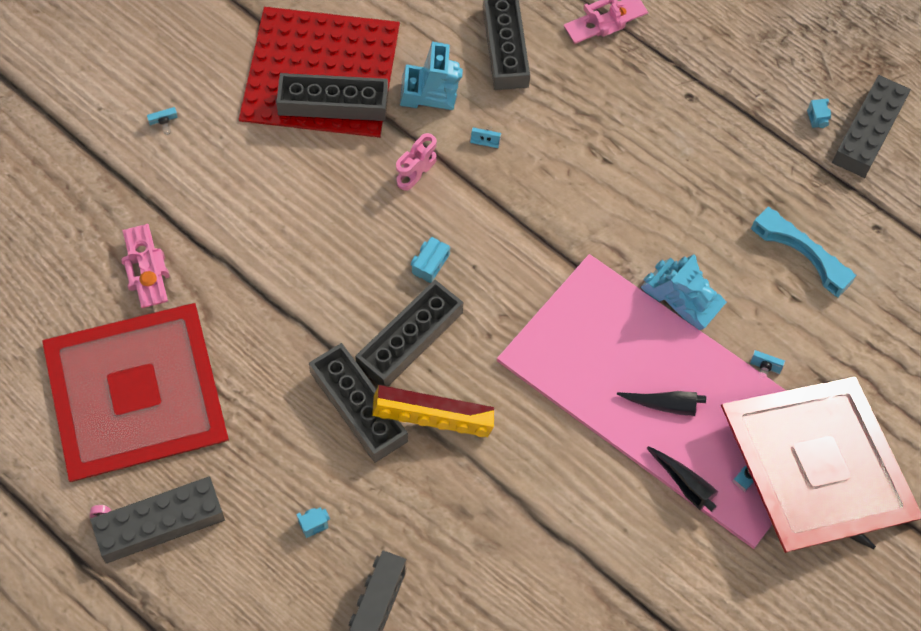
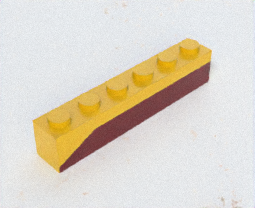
(433, 411)

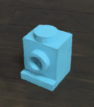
(819, 113)
(313, 521)

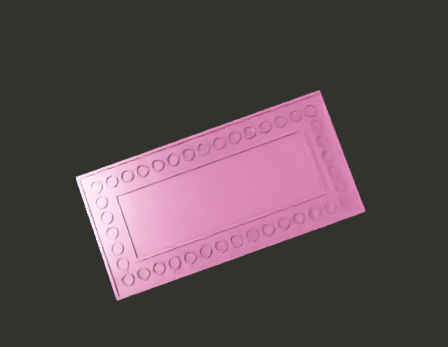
(613, 338)

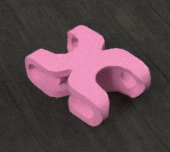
(416, 161)

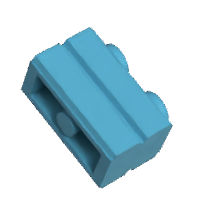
(430, 259)

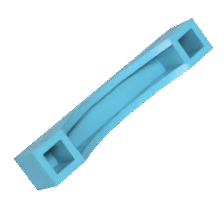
(773, 227)

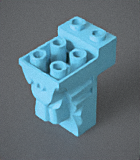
(434, 83)
(684, 290)

